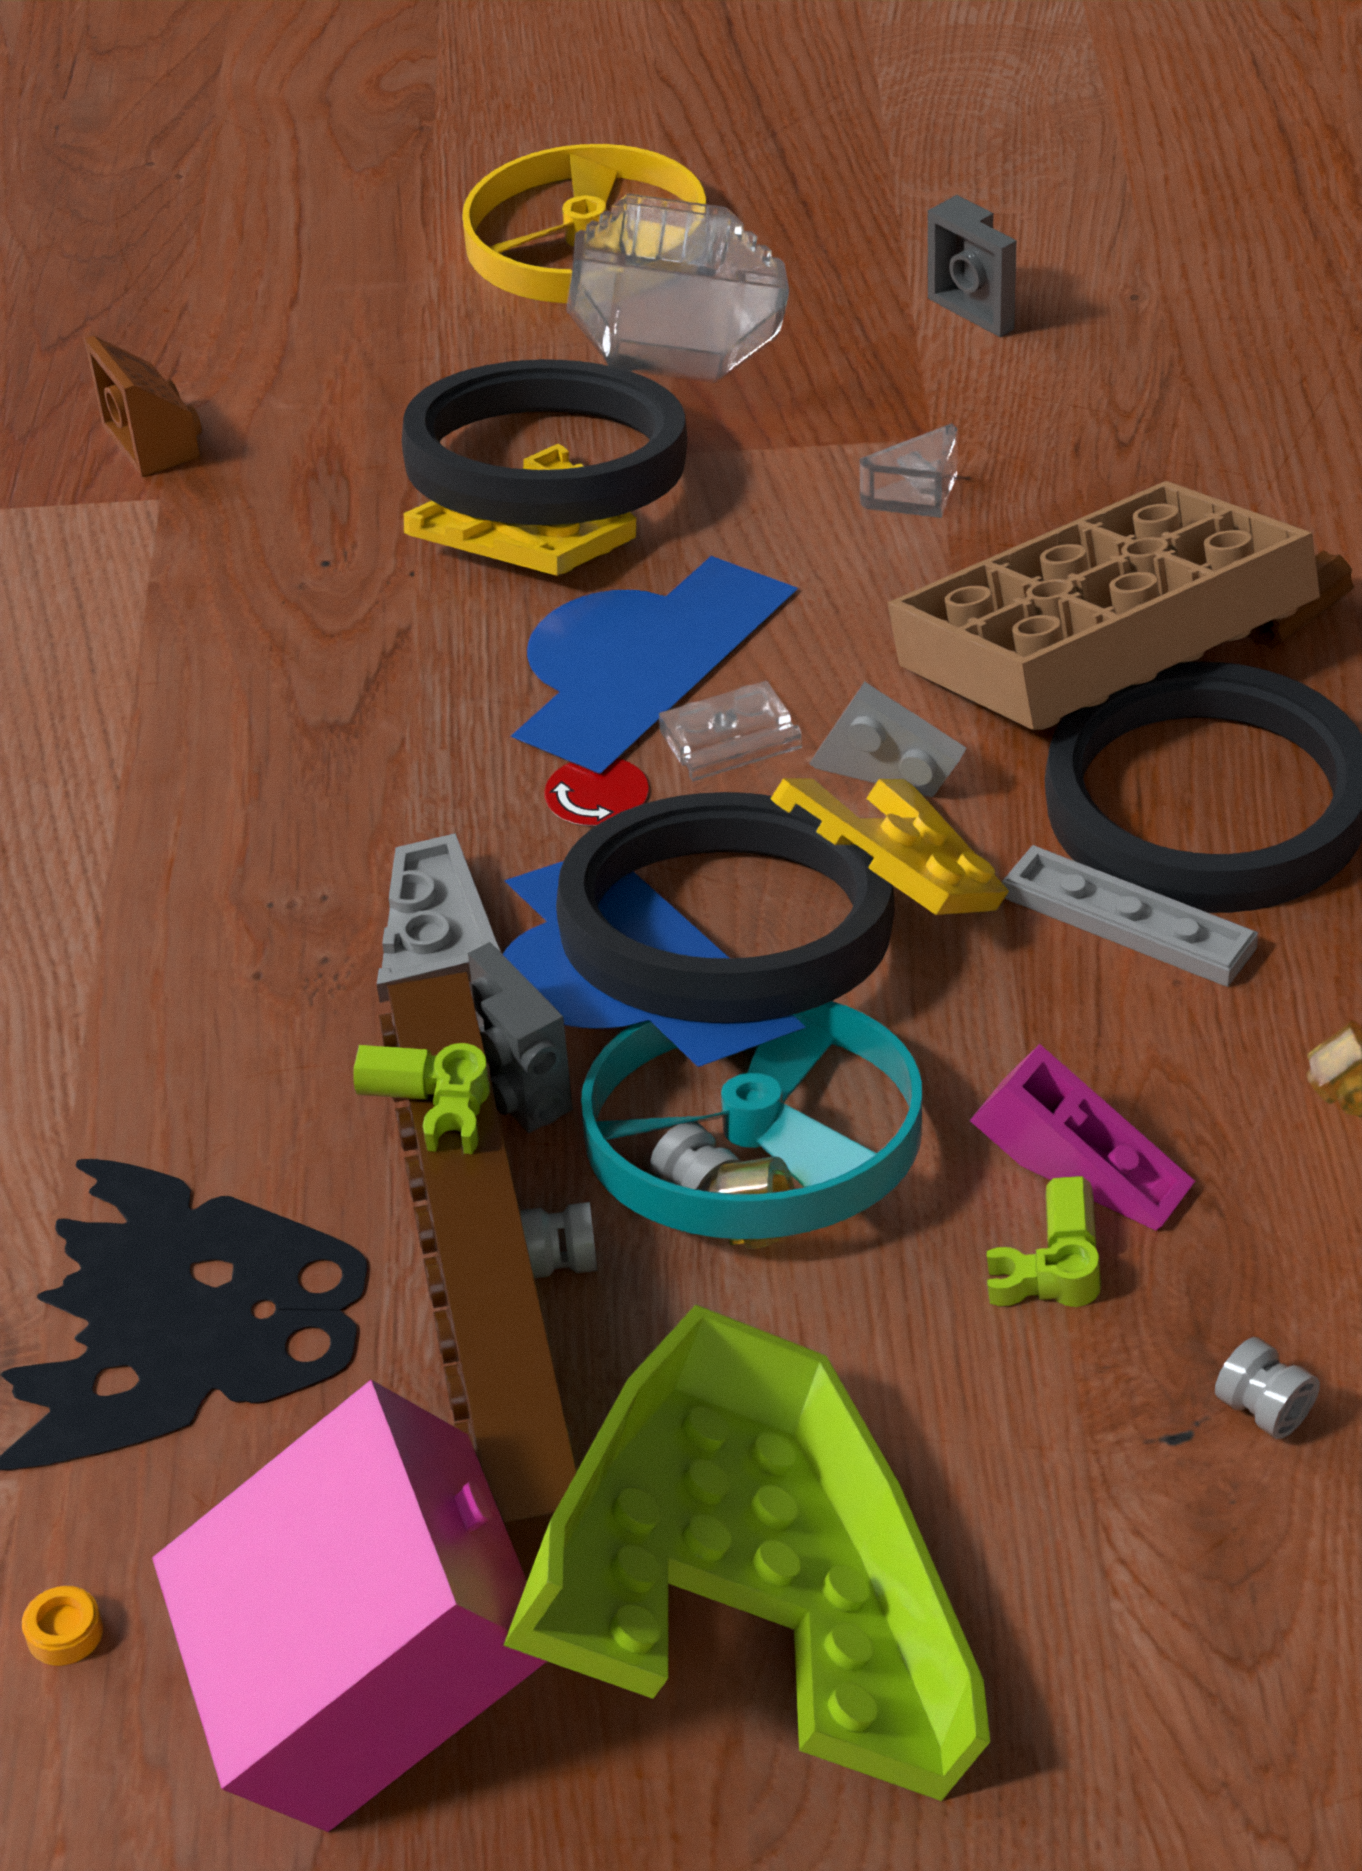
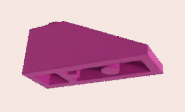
(1066, 1130)

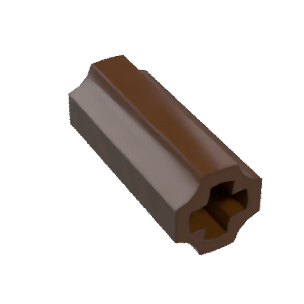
(1333, 583)

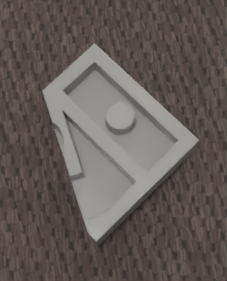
(887, 741)

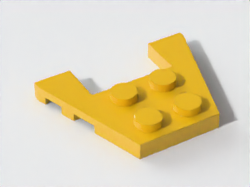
(537, 547)
(909, 846)

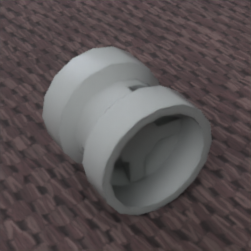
(689, 1157)
(543, 1240)
(1271, 1390)

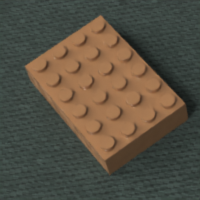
(1103, 603)

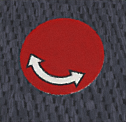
(593, 797)

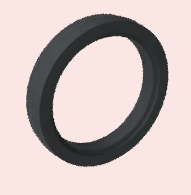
(552, 494)
(1200, 879)
(719, 987)

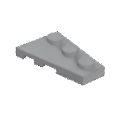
(431, 914)

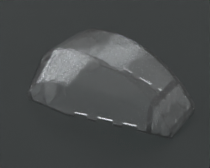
(675, 289)

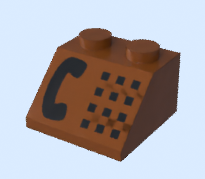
(141, 409)

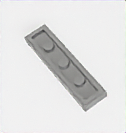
(1130, 915)

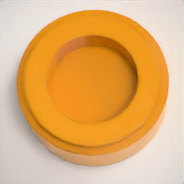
(62, 1625)

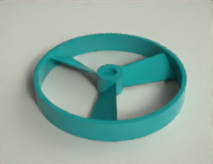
(834, 1170)

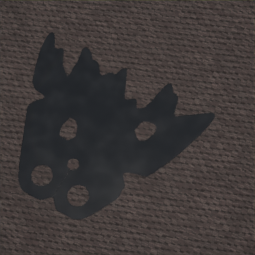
(172, 1327)

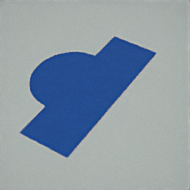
(636, 655)
(650, 920)

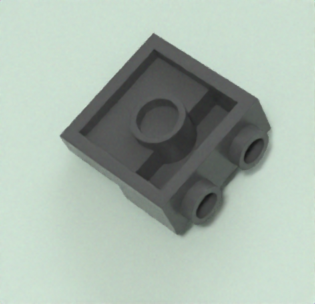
(971, 265)
(520, 1041)

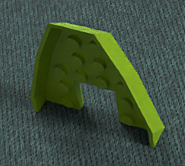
(763, 1490)

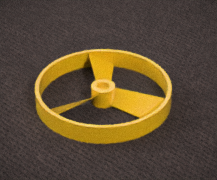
(592, 175)

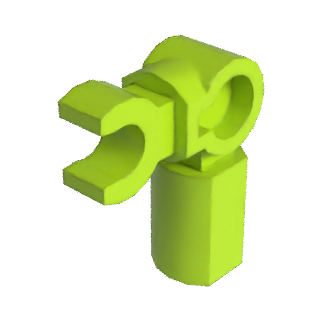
(454, 1076)
(1070, 1263)

